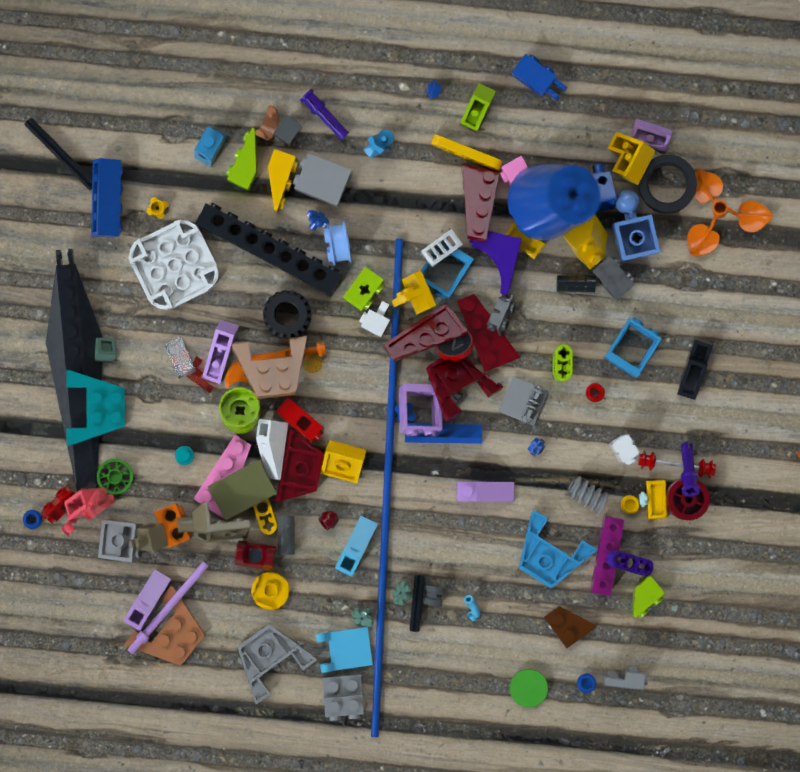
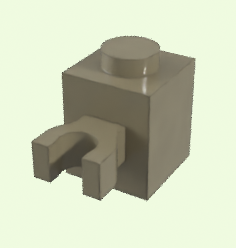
(150, 538)

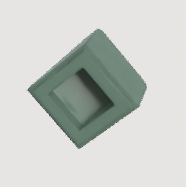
(105, 350)

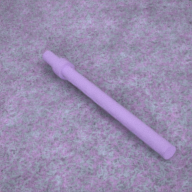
(143, 636)

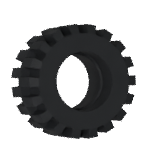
(277, 300)

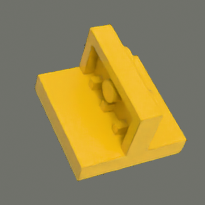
(415, 291)
(343, 461)

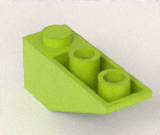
(245, 167)

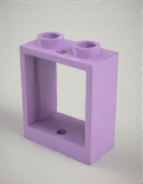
(419, 390)

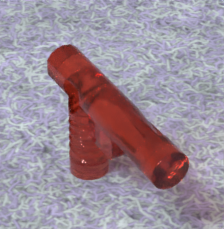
(196, 376)

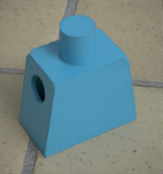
(210, 145)

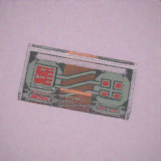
(179, 357)

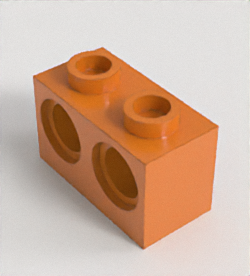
(170, 526)

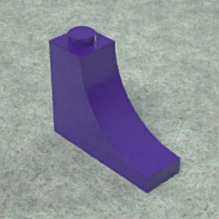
(504, 252)

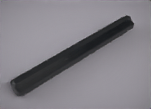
(76, 170)

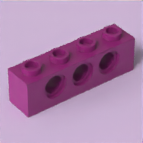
(609, 540)

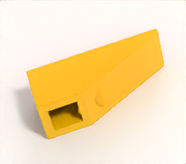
(280, 171)

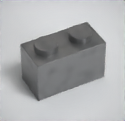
(613, 277)

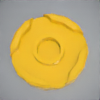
(270, 590)

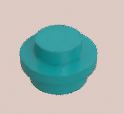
(184, 455)

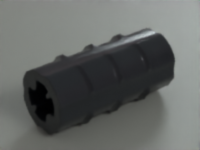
(575, 283)

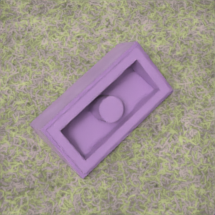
(653, 135)

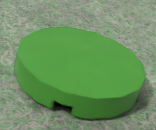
(528, 688)

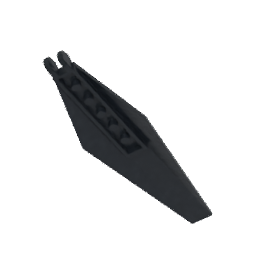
(72, 347)

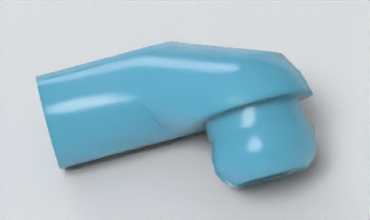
(472, 604)

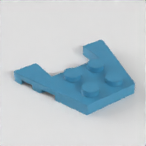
(546, 561)

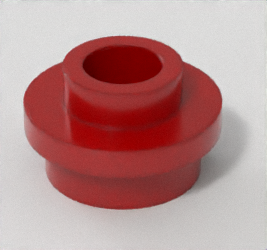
(599, 397)

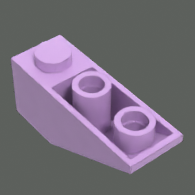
(147, 600)

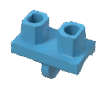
(379, 143)

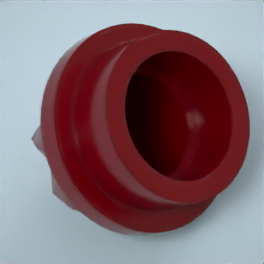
(328, 519)

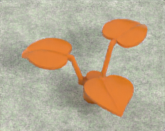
(752, 214)

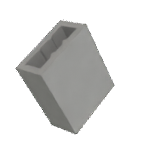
(322, 179)

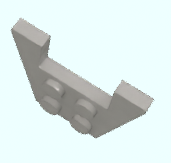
(264, 652)

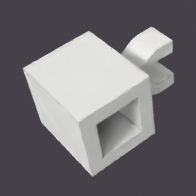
(374, 321)

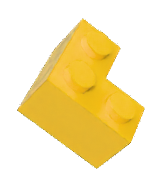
(633, 157)

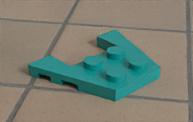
(103, 407)

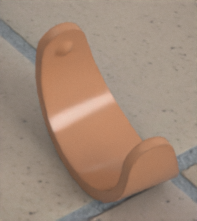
(269, 124)

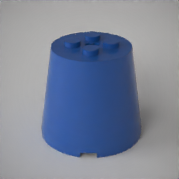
(552, 199)

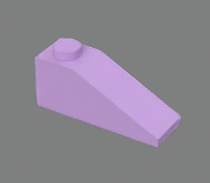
(220, 351)
(485, 491)

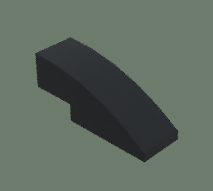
(695, 367)

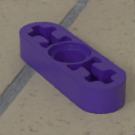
(623, 564)

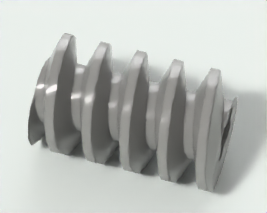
(587, 494)

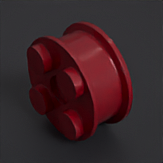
(680, 508)

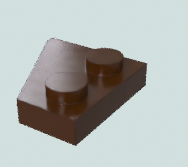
(568, 625)

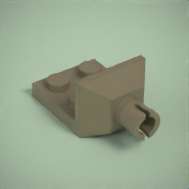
(200, 525)

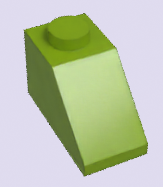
(478, 107)

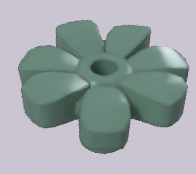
(402, 594)
(363, 616)

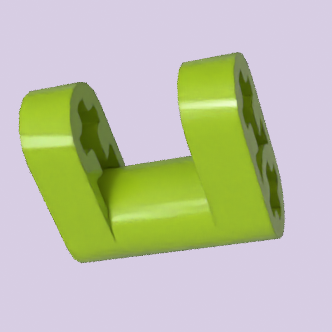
(556, 358)

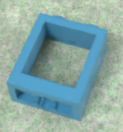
(457, 254)
(622, 364)

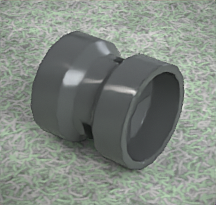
(434, 595)

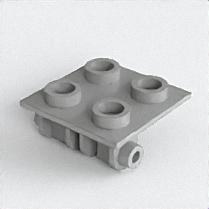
(523, 401)

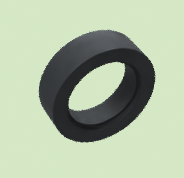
(685, 168)

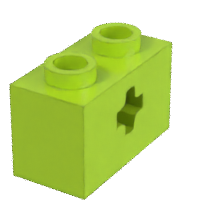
(364, 279)

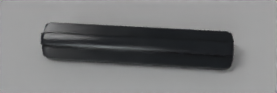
(417, 601)

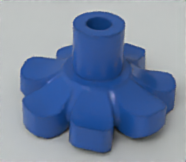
(317, 219)

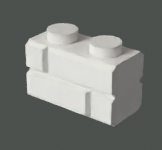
(624, 449)

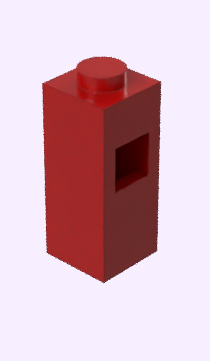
(300, 420)

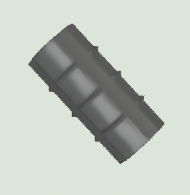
(286, 535)

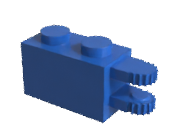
(537, 77)

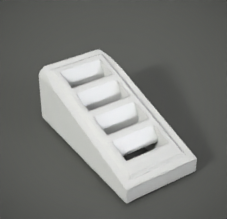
(429, 258)

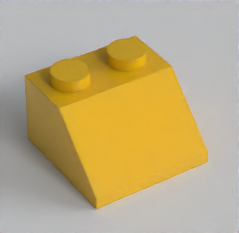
(588, 242)

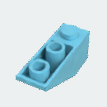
(356, 546)

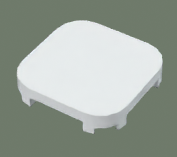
(174, 265)

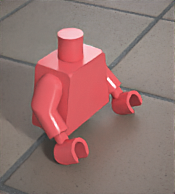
(86, 504)

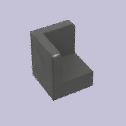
(287, 130)

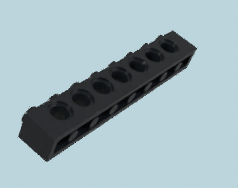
(206, 221)

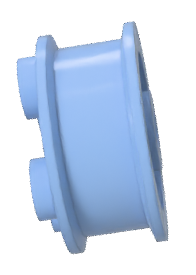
(339, 243)

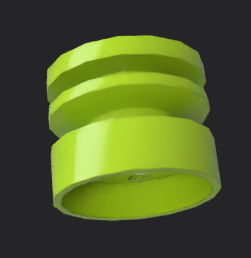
(242, 400)

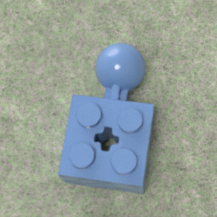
(643, 227)

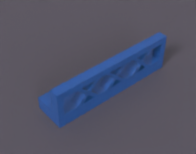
(450, 434)

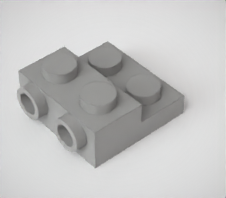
(115, 541)
(629, 678)
(343, 696)

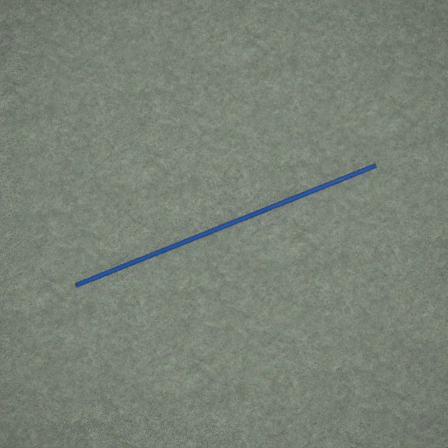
(386, 499)

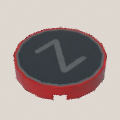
(457, 348)

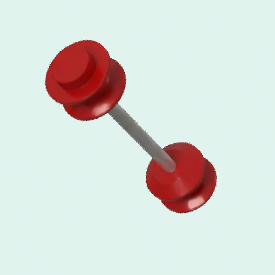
(650, 461)

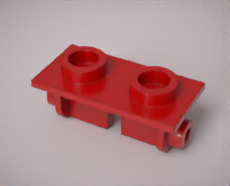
(53, 509)

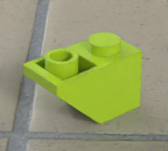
(644, 595)

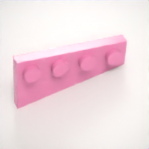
(230, 461)

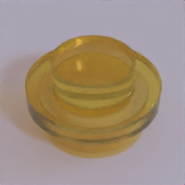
(312, 363)

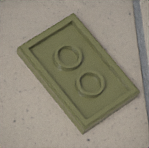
(242, 489)

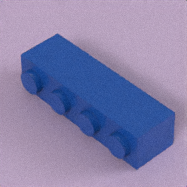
(106, 198)

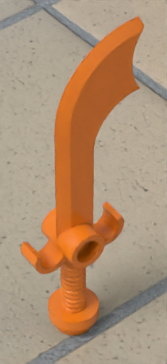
(236, 373)

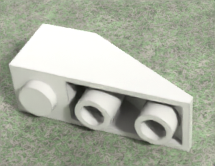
(271, 444)

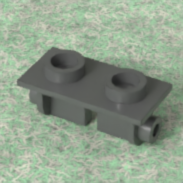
(505, 307)

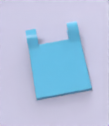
(347, 649)

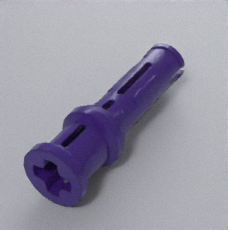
(319, 106)
(689, 474)

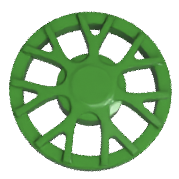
(114, 476)

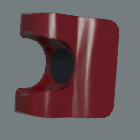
(255, 555)

